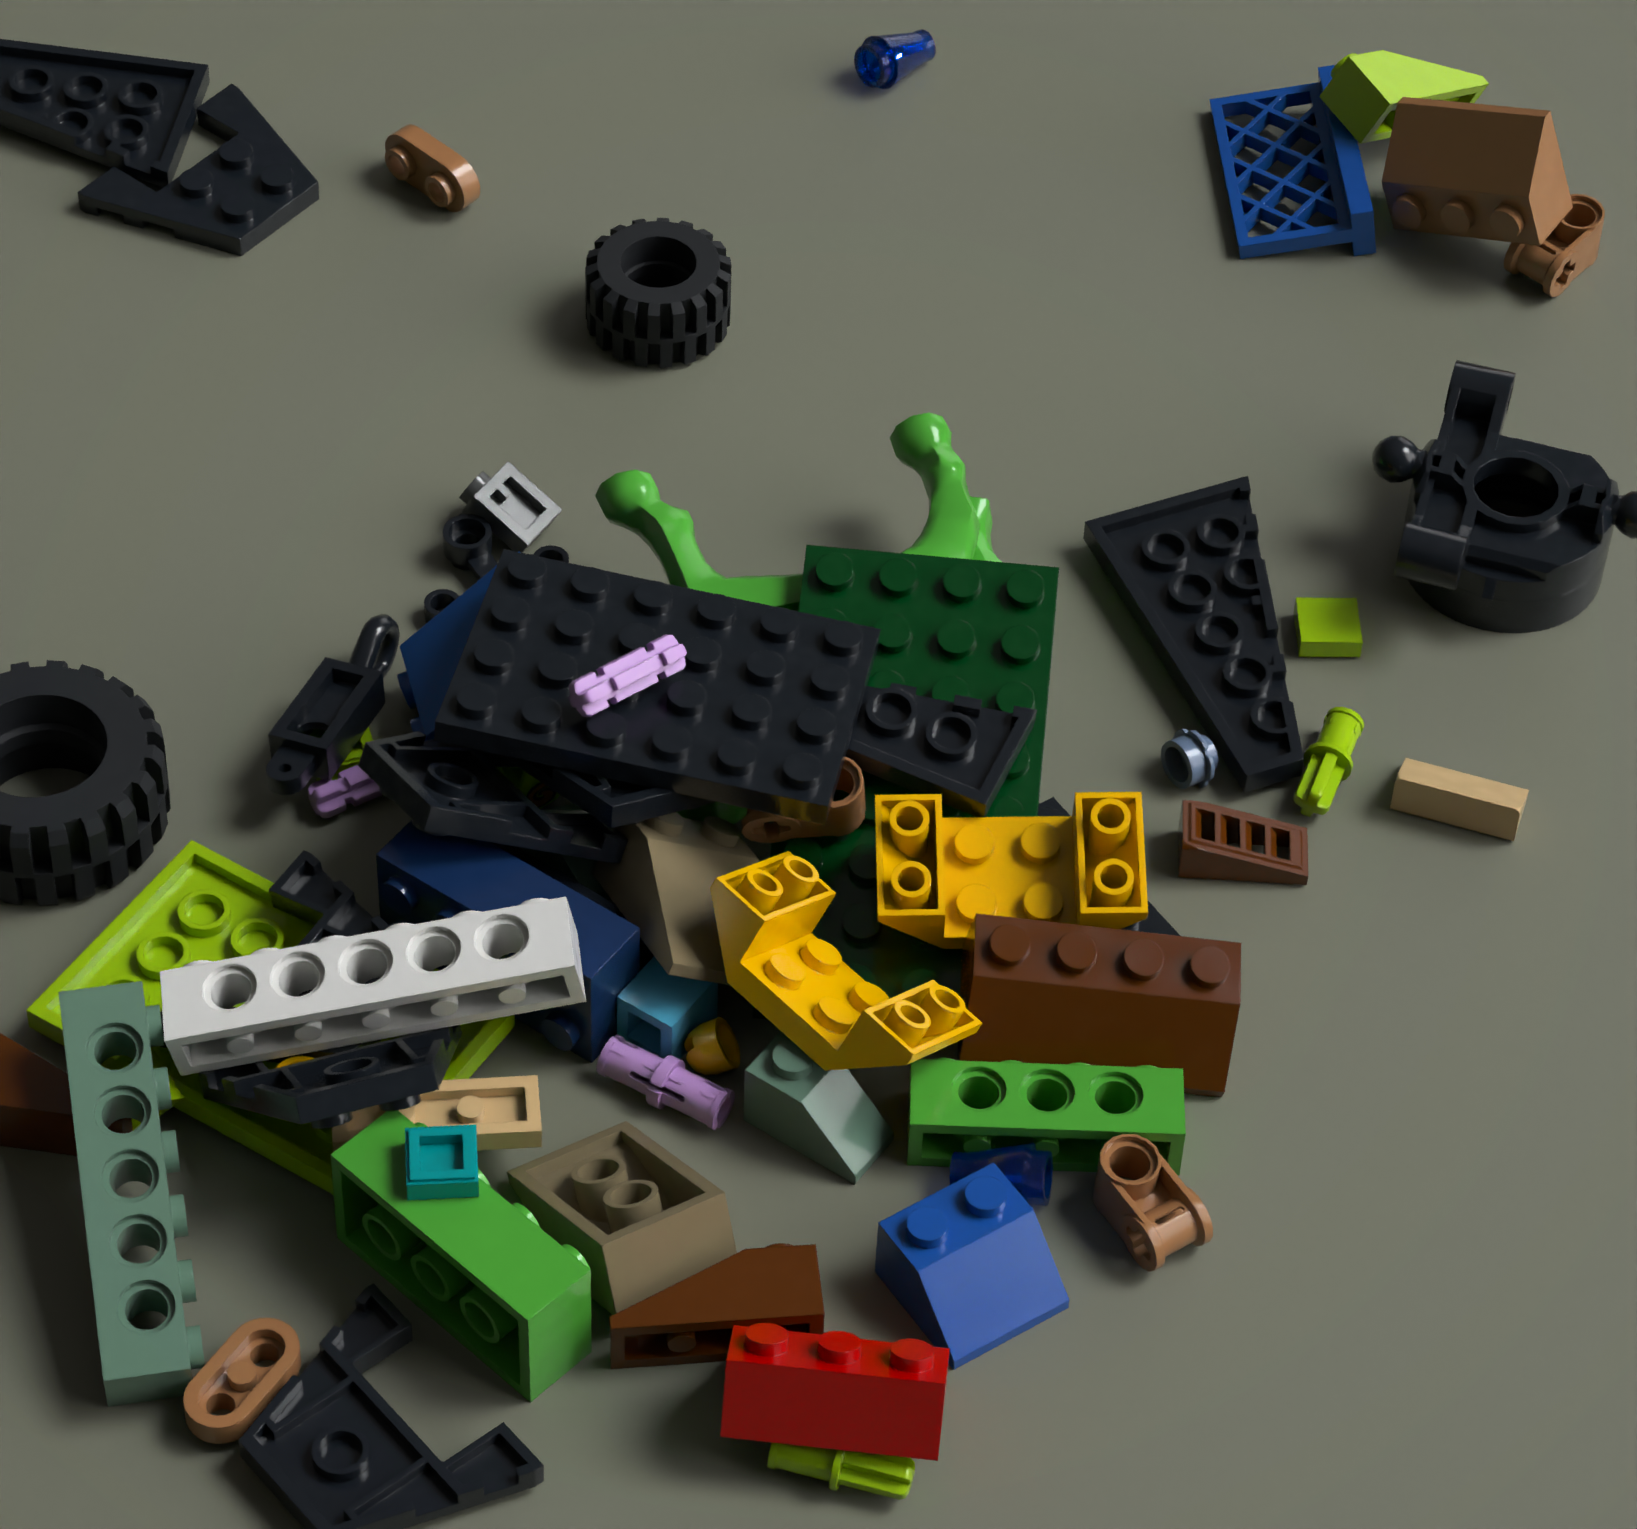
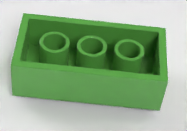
(466, 1261)

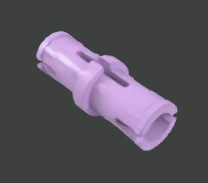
(665, 1082)

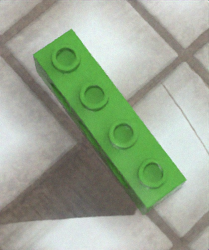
(1053, 1105)

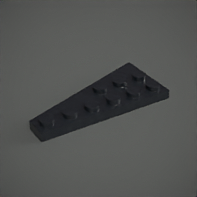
(103, 104)
(1208, 610)

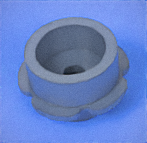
(1189, 759)

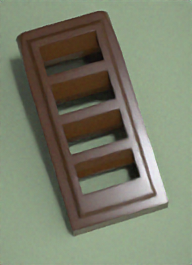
(1204, 850)

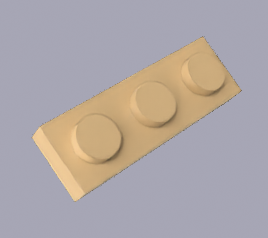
(500, 1107)

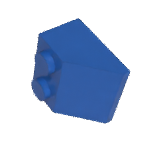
(970, 1265)

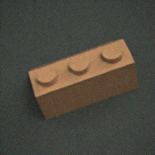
(1475, 171)

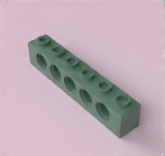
(134, 1361)

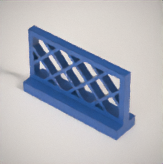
(1341, 172)

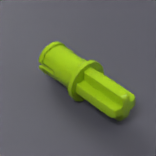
(1328, 761)
(863, 1471)

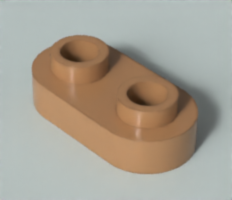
(431, 168)
(238, 1385)

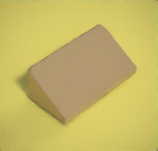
(1458, 799)

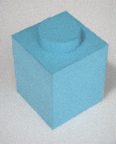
(663, 1008)

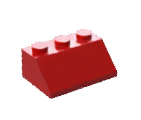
(834, 1391)

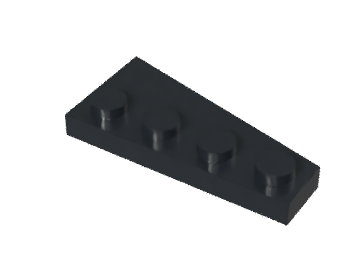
(939, 744)

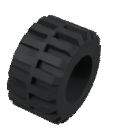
(658, 292)

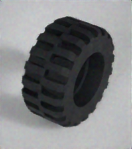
(104, 824)

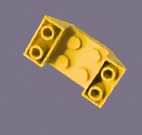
(1040, 868)
(806, 988)

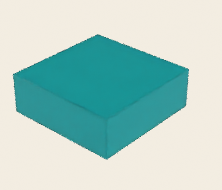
(441, 1162)

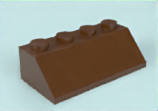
(1101, 998)

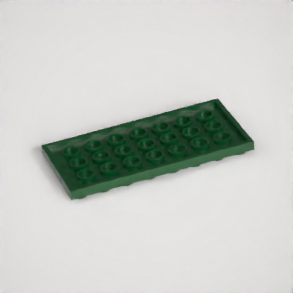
(949, 633)

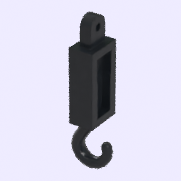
(335, 699)

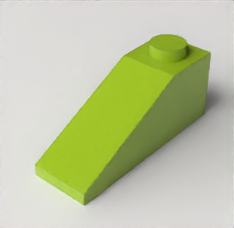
(1372, 83)

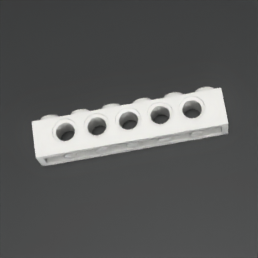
(346, 1011)

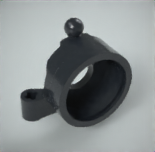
(1489, 565)

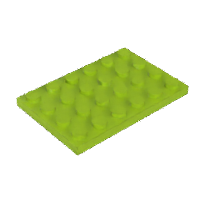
(218, 912)

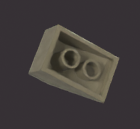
(667, 886)
(628, 1211)

